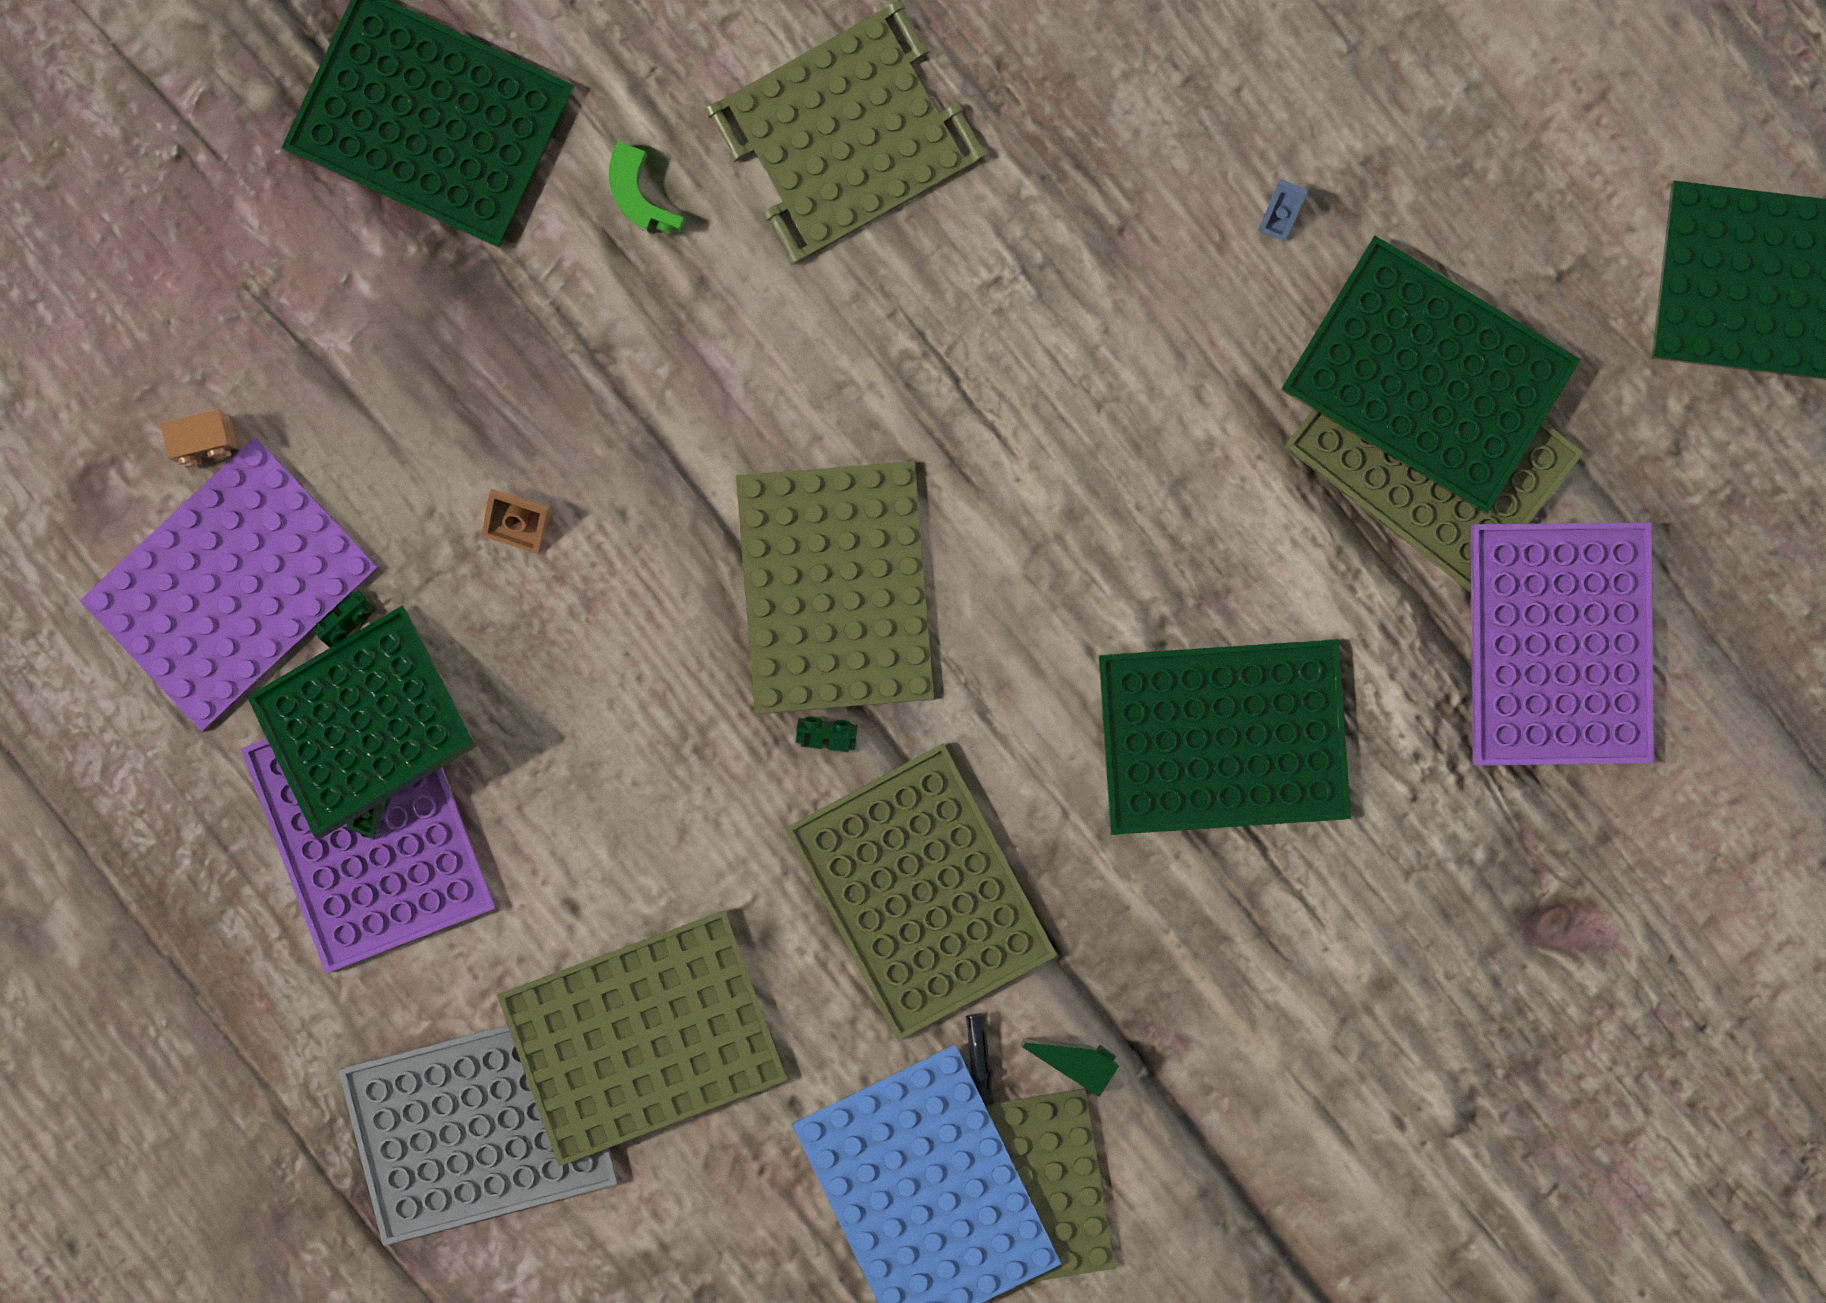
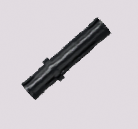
(979, 1058)

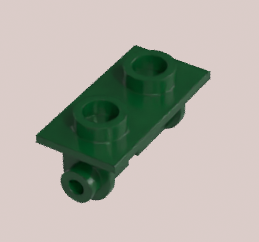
(354, 611)
(813, 730)

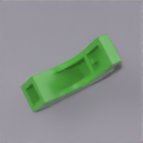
(624, 177)

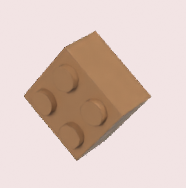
(199, 438)

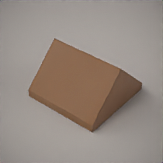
(515, 521)

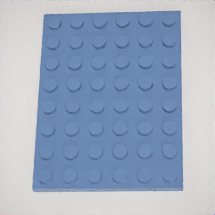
(926, 1187)

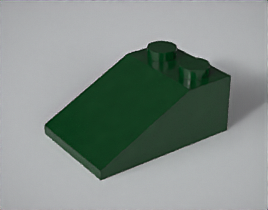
(1079, 1062)

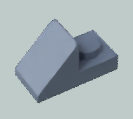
(1282, 210)

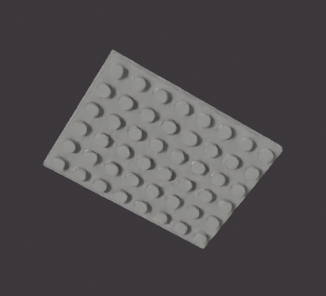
(457, 1137)

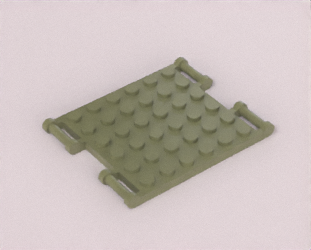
(846, 132)

